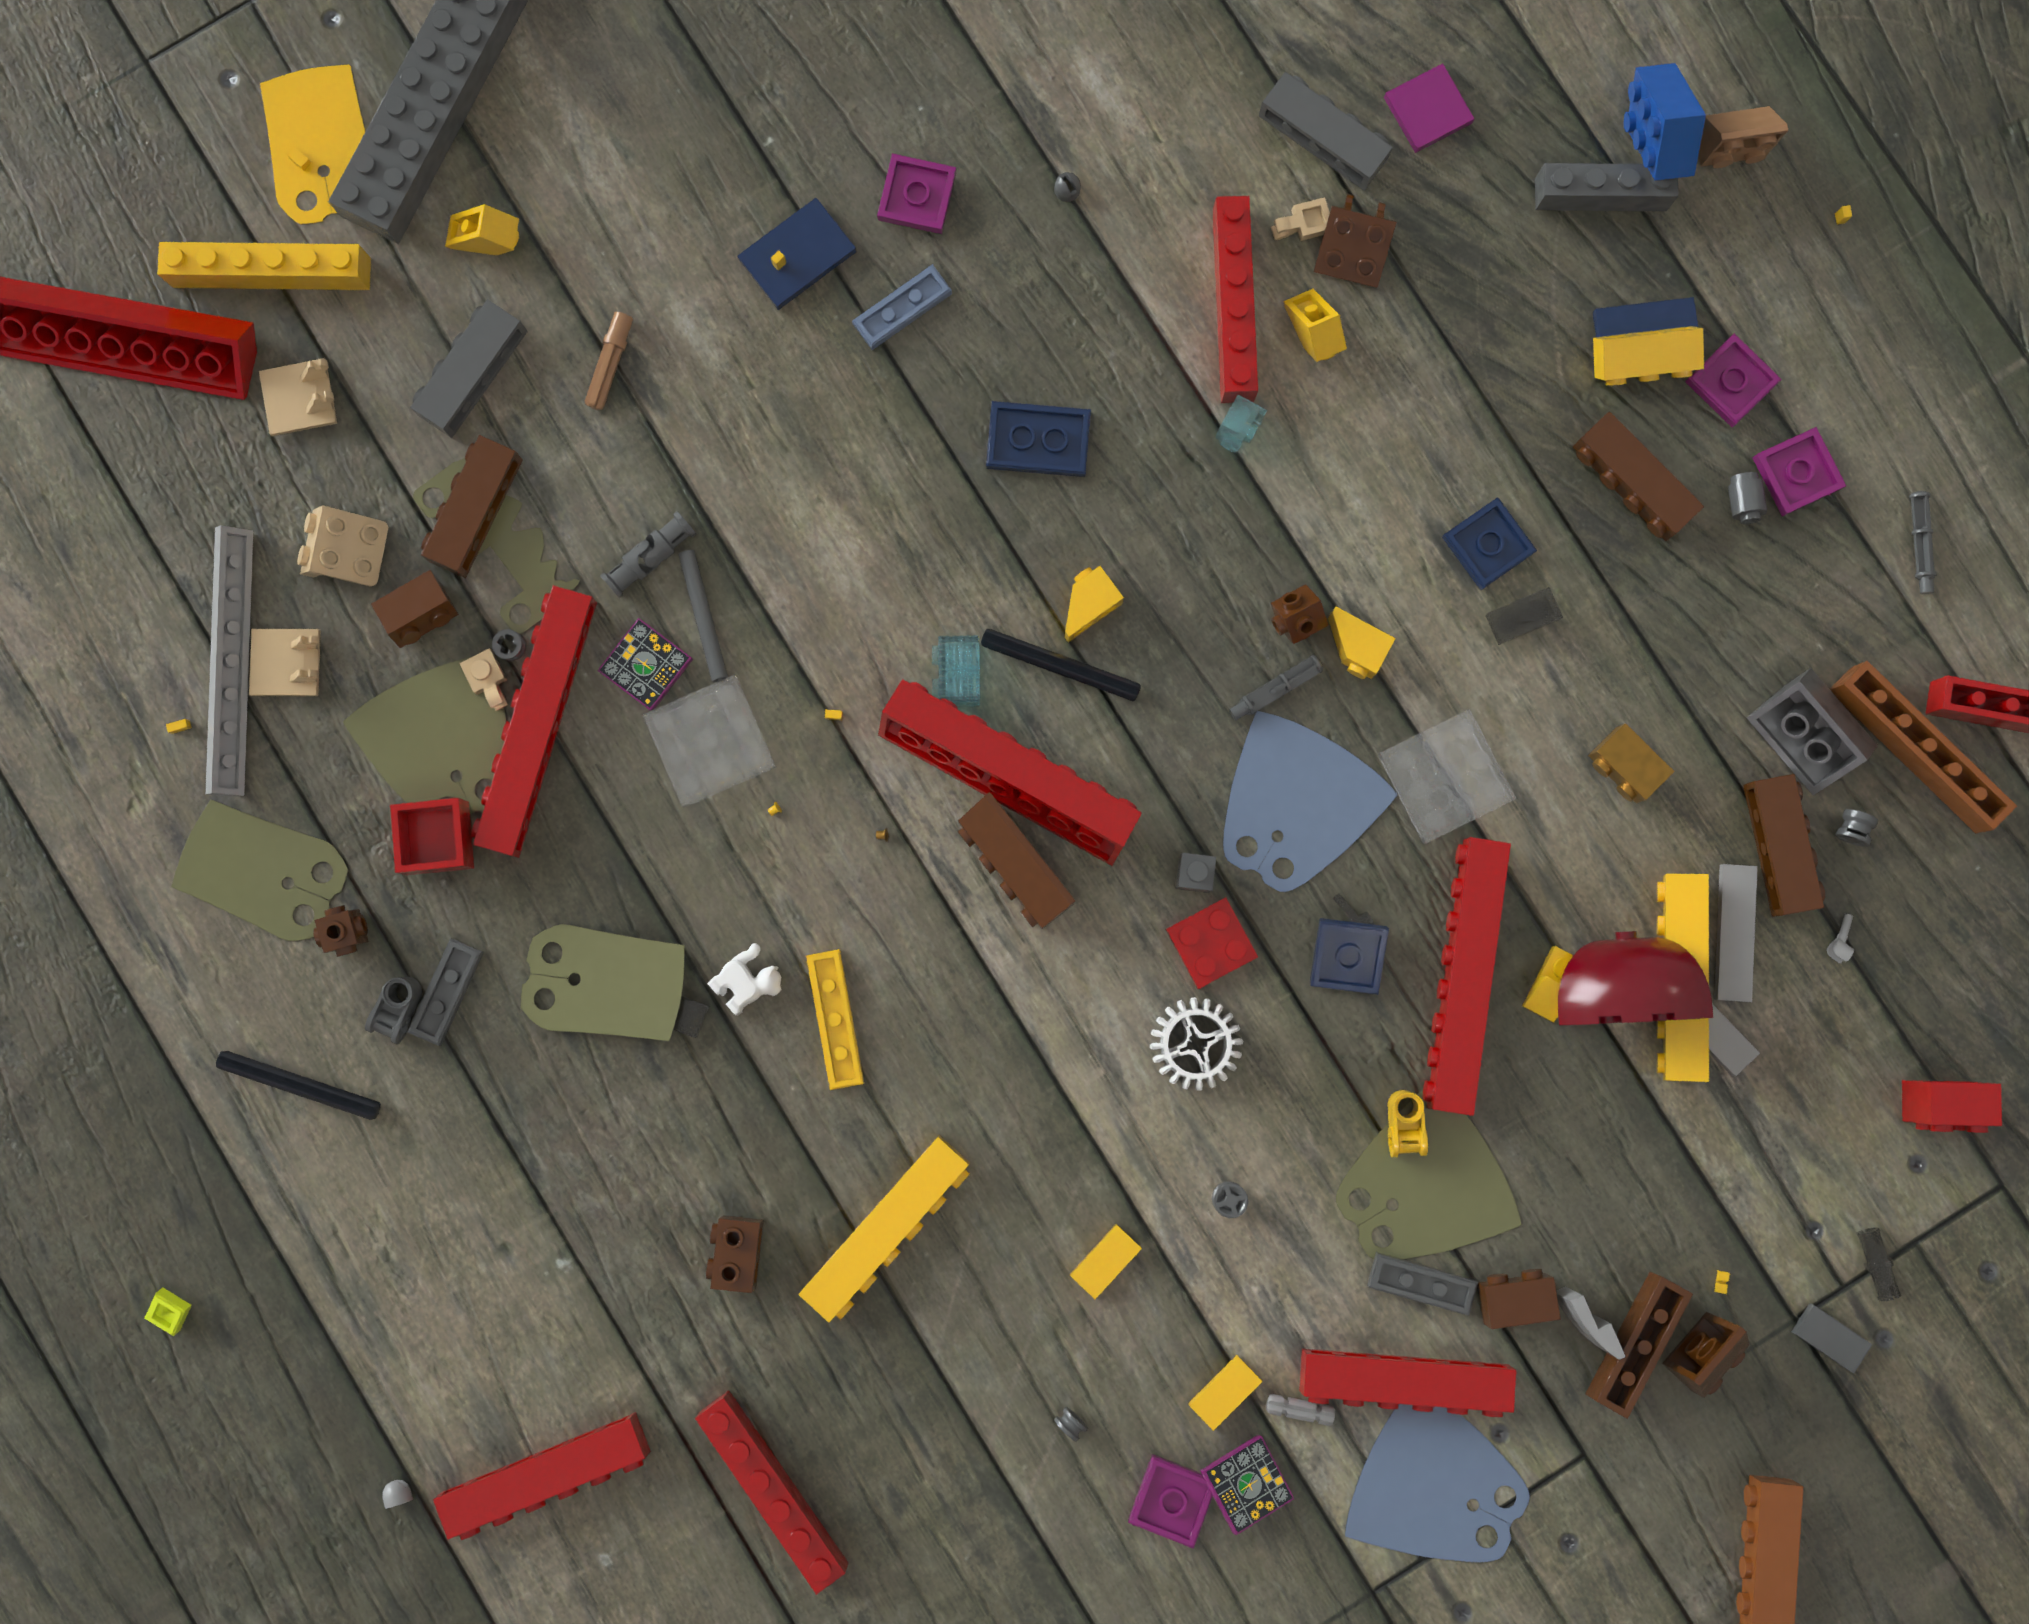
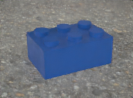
(1664, 121)

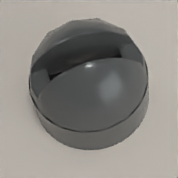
(1062, 190)

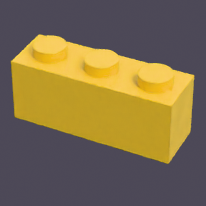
(1648, 354)

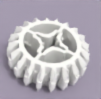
(1207, 1072)

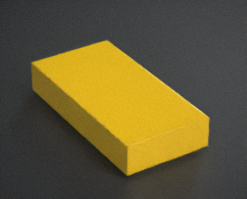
(1105, 1261)
(1225, 1392)

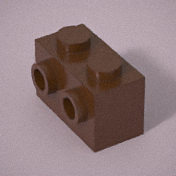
(414, 609)
(736, 1254)
(1518, 1299)

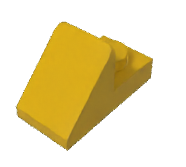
(1544, 992)

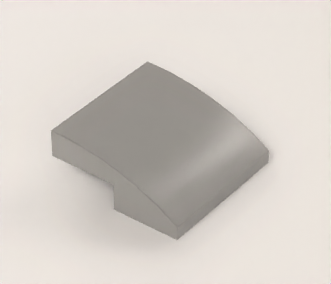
(1589, 1325)

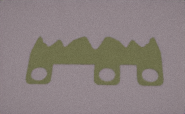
(516, 549)

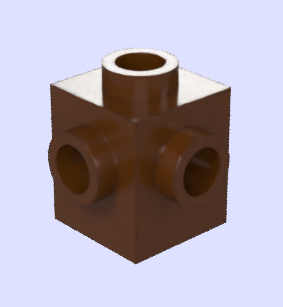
(1298, 614)
(352, 928)

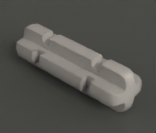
(1300, 1409)

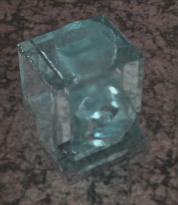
(1239, 423)

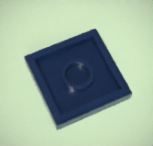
(1489, 543)
(1349, 956)

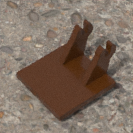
(1355, 244)

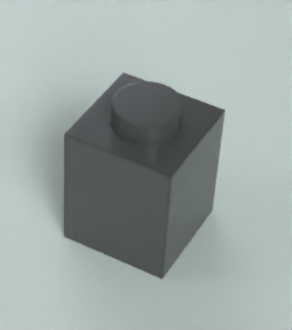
(1195, 872)

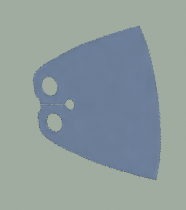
(1307, 791)
(1420, 1484)

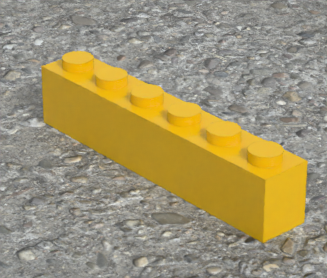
(264, 265)
(1686, 923)
(884, 1228)

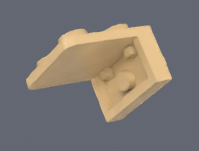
(343, 546)

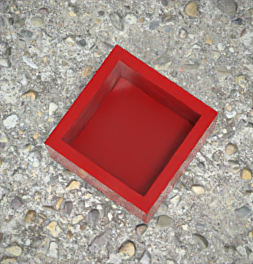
(432, 836)
(1952, 1105)

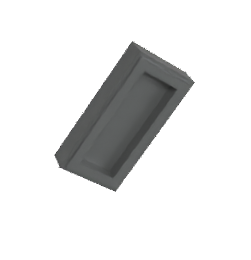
(1831, 1338)

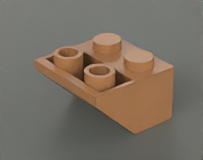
(1740, 136)

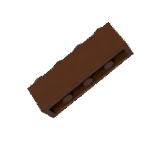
(1637, 477)
(471, 506)
(1784, 845)
(1643, 1341)

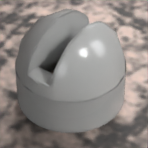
(396, 1493)

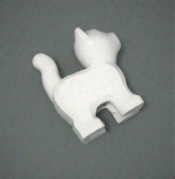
(744, 985)

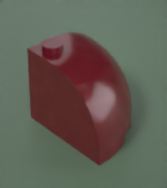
(1632, 982)

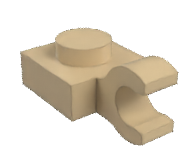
(1307, 219)
(485, 676)

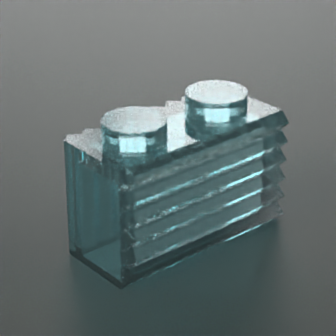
(958, 670)

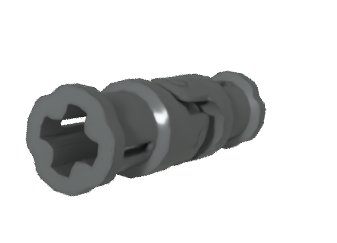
(653, 550)

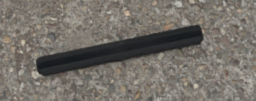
(1060, 664)
(298, 1085)

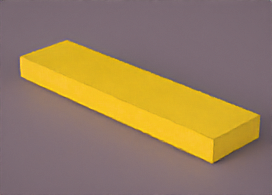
(835, 1019)

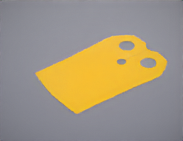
(320, 118)

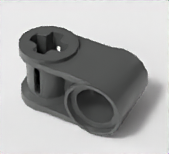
(391, 1014)

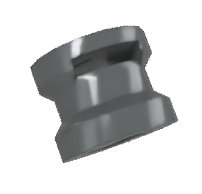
(1856, 827)
(1235, 1201)

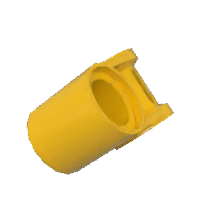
(1406, 1127)

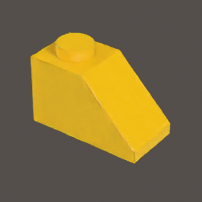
(483, 231)
(1316, 325)
(1090, 601)
(1359, 643)

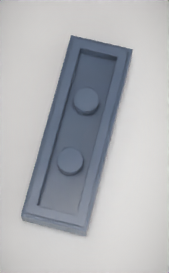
(902, 307)

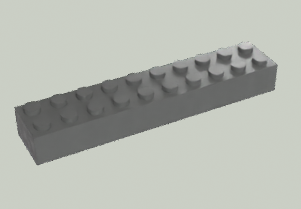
(423, 113)

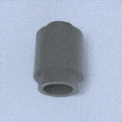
(1747, 497)

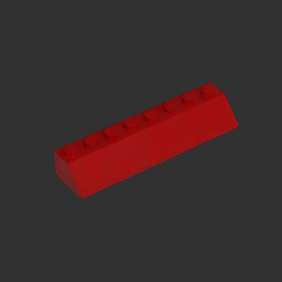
(126, 338)
(1010, 772)

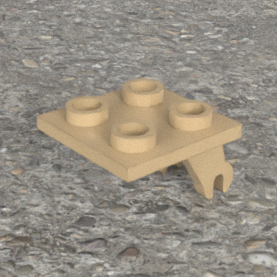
(298, 397)
(284, 662)

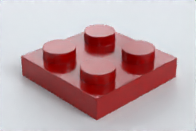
(1211, 943)

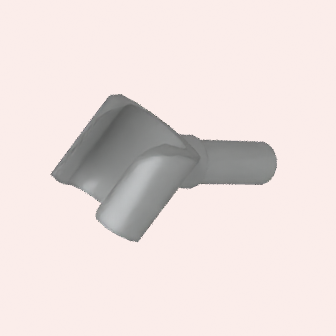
(1838, 948)

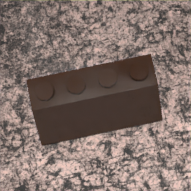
(1016, 861)

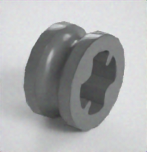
(517, 640)
(1071, 1424)

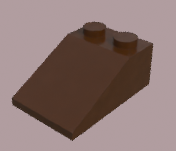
(1707, 1354)

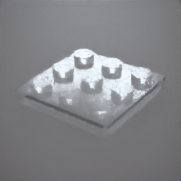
(709, 741)
(1446, 776)

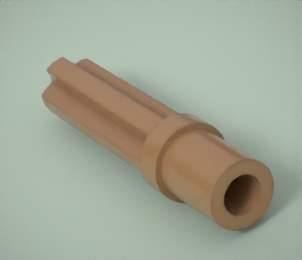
(613, 346)

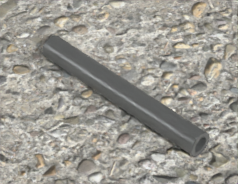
(703, 615)

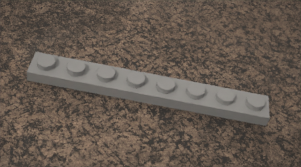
(229, 661)

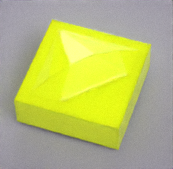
(168, 1311)

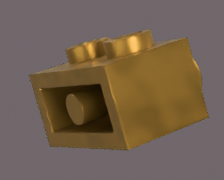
(1630, 764)

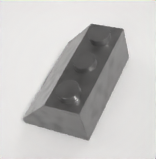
(1812, 732)

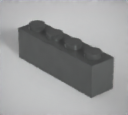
(1325, 130)
(1602, 188)
(468, 368)

